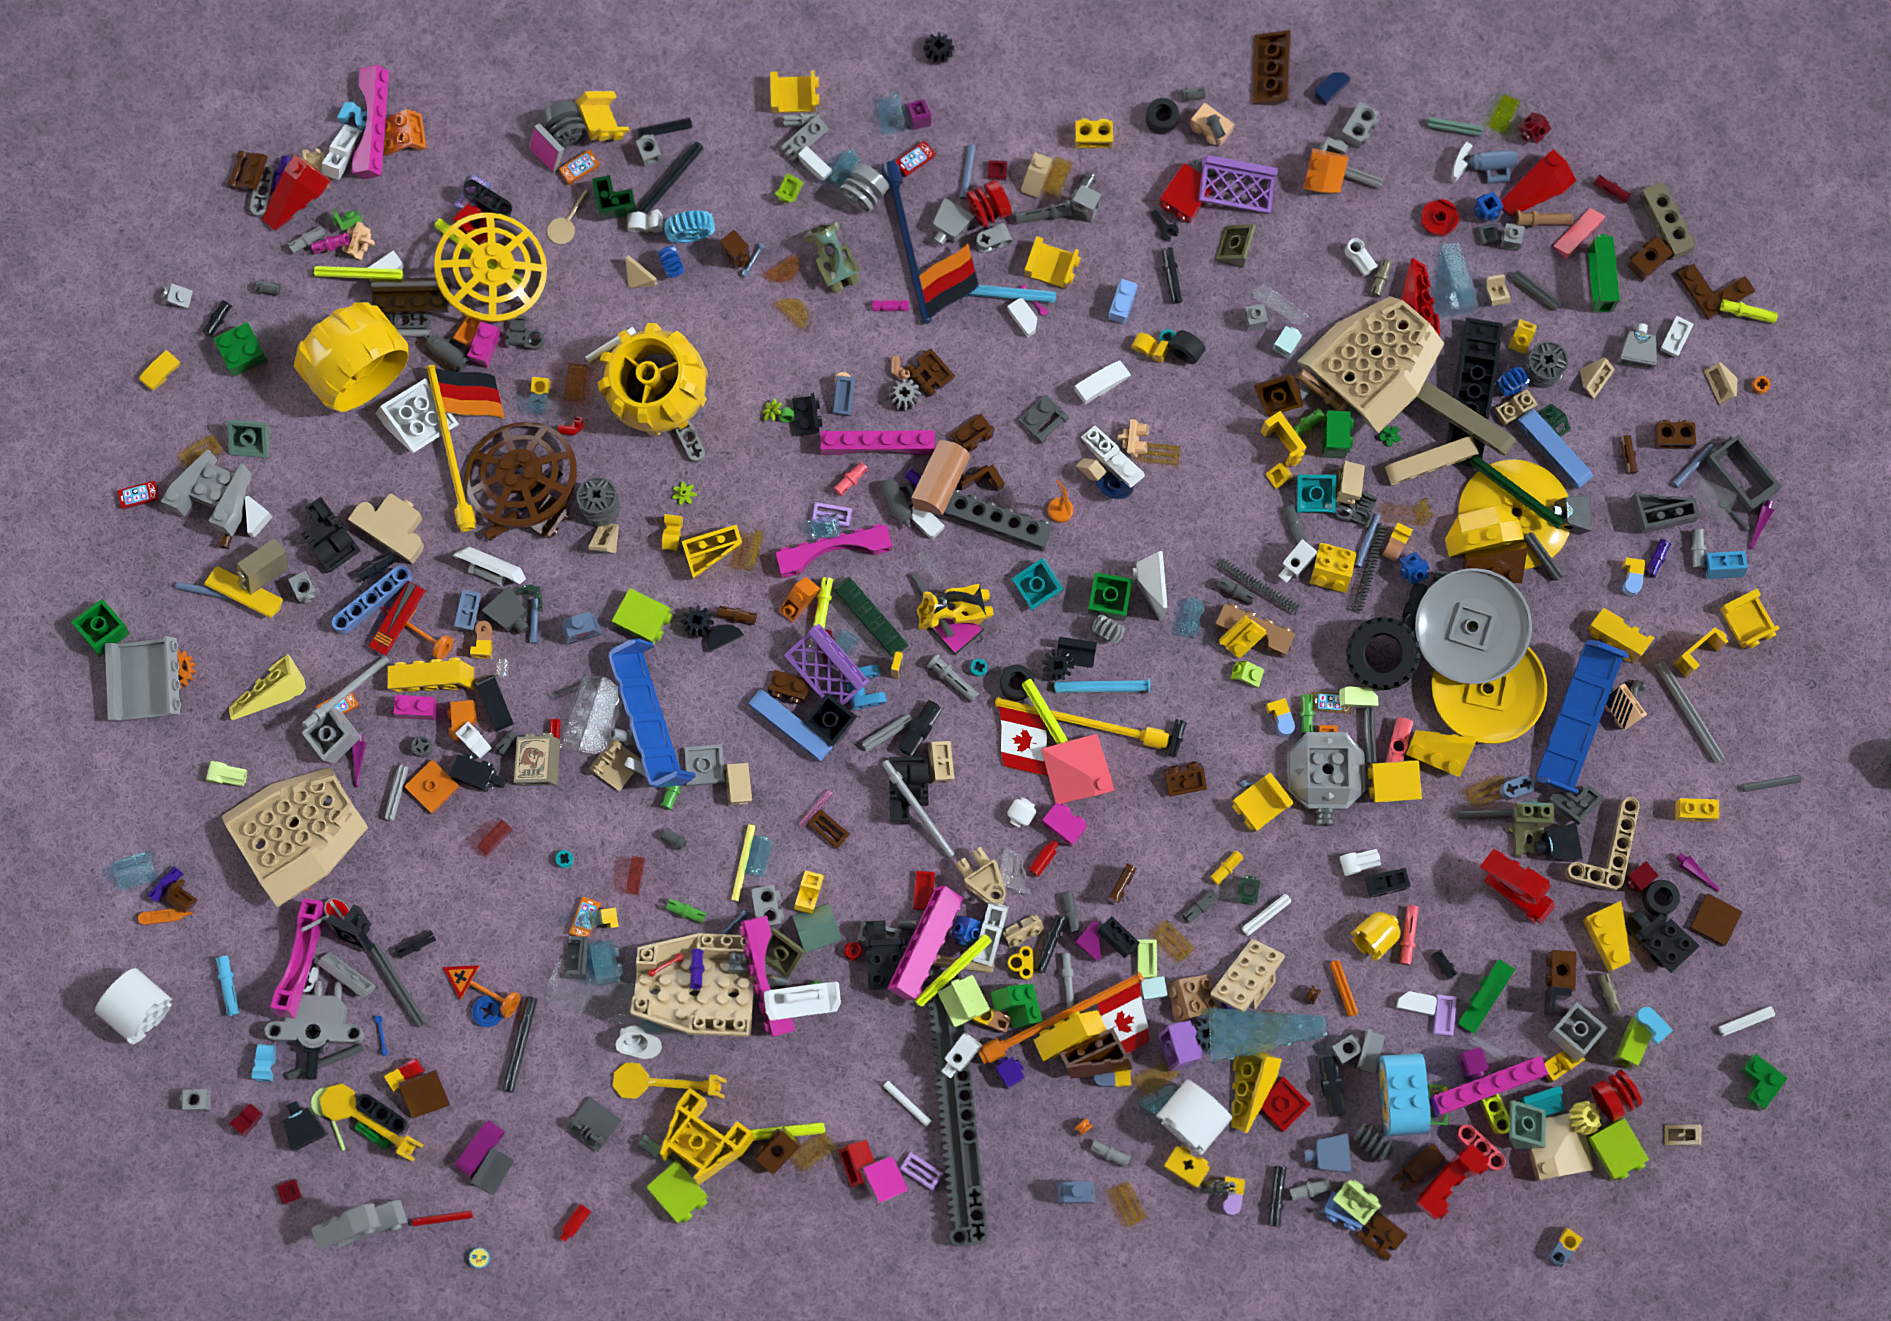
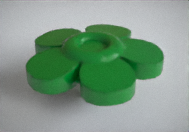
(1389, 435)

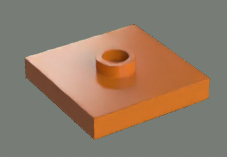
(432, 786)

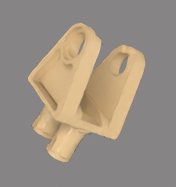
(985, 880)

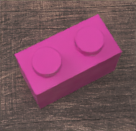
(484, 344)
(415, 707)
(1064, 823)

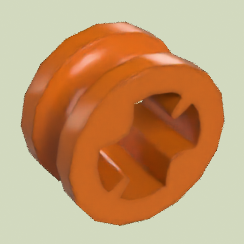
(1756, 389)
(1083, 1127)

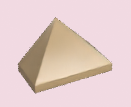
(638, 276)
(1595, 376)
(1722, 382)
(605, 539)

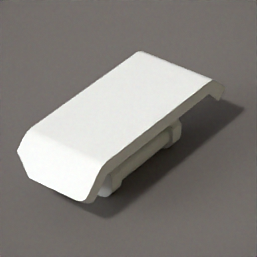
(491, 563)
(802, 1000)

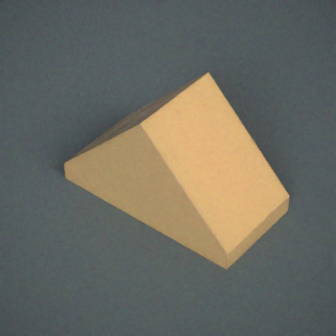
(1683, 1135)

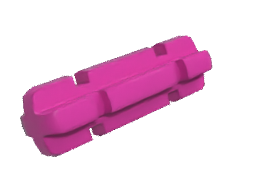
(890, 305)

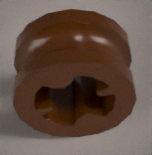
(1312, 994)

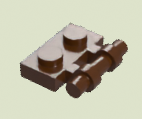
(935, 368)
(1386, 1231)

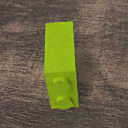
(642, 616)
(1632, 1045)
(1618, 1150)
(678, 1192)

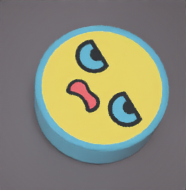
(479, 1258)

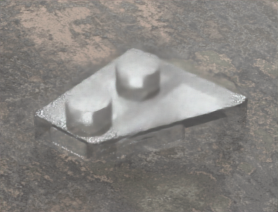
(1012, 872)

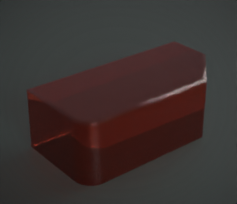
(494, 838)
(635, 875)

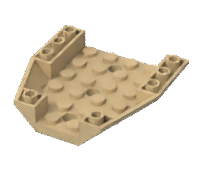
(1384, 381)
(299, 854)
(709, 1011)

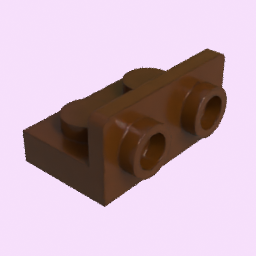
(973, 433)
(788, 686)
(1185, 778)

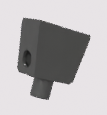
(507, 611)

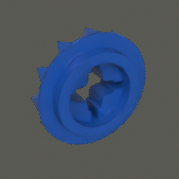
(479, 1015)

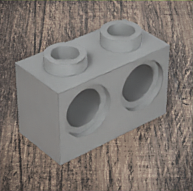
(1356, 123)
(1085, 203)
(762, 908)

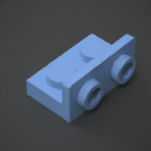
(1335, 1212)

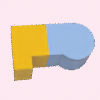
(1634, 575)
(1283, 717)

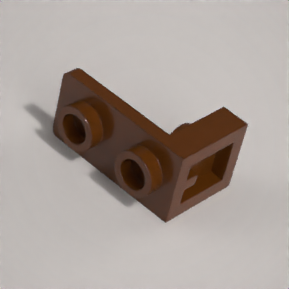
(993, 479)

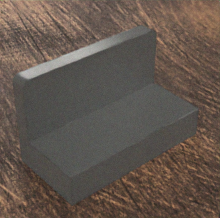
(492, 1171)

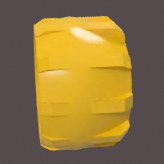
(351, 356)
(674, 408)

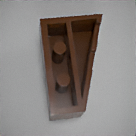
(1504, 560)
(1096, 1056)

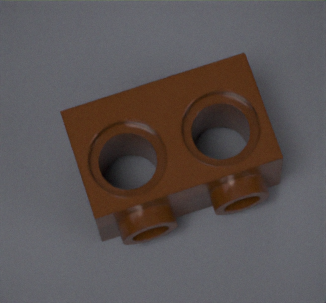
(1675, 439)

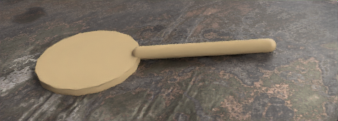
(562, 229)

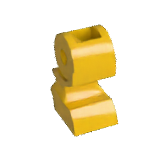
(1147, 345)
(672, 533)

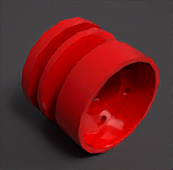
(986, 204)
(1619, 1093)

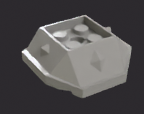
(1321, 790)

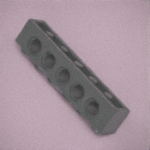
(1038, 540)

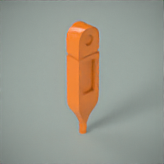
(162, 916)

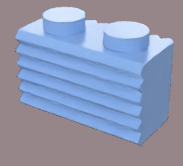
(1122, 301)

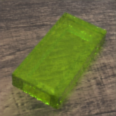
(1504, 113)

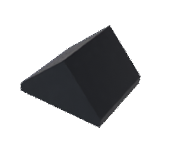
(830, 719)

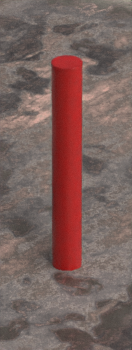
(442, 1218)

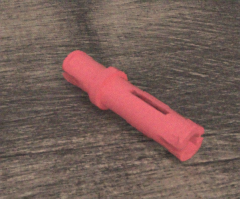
(1408, 938)

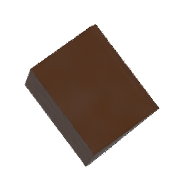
(1279, 394)

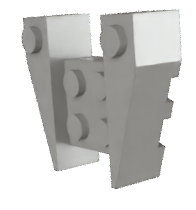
(212, 488)
(359, 1224)

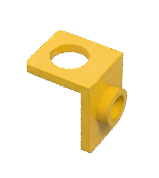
(1522, 336)

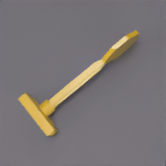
(633, 1080)
(340, 1103)

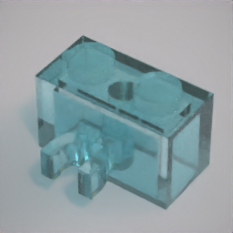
(605, 963)

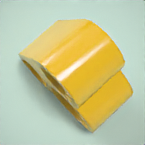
(1027, 963)

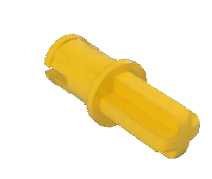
(1226, 867)

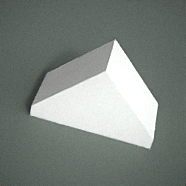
(256, 517)

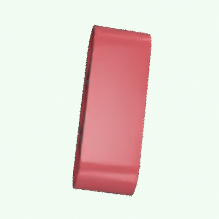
(1476, 1137)

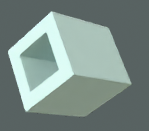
(1287, 341)
(1153, 988)

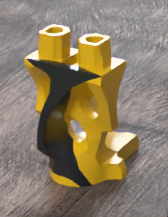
(965, 599)

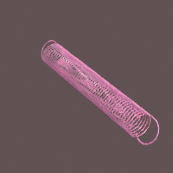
(815, 805)

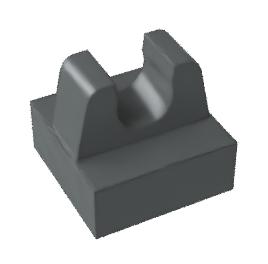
(738, 963)

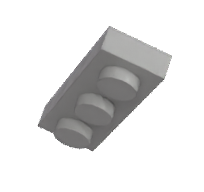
(346, 975)

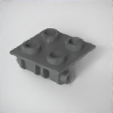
(593, 1124)

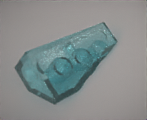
(1454, 285)

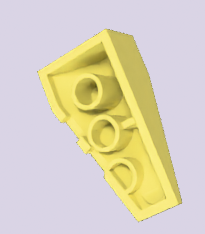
(277, 687)

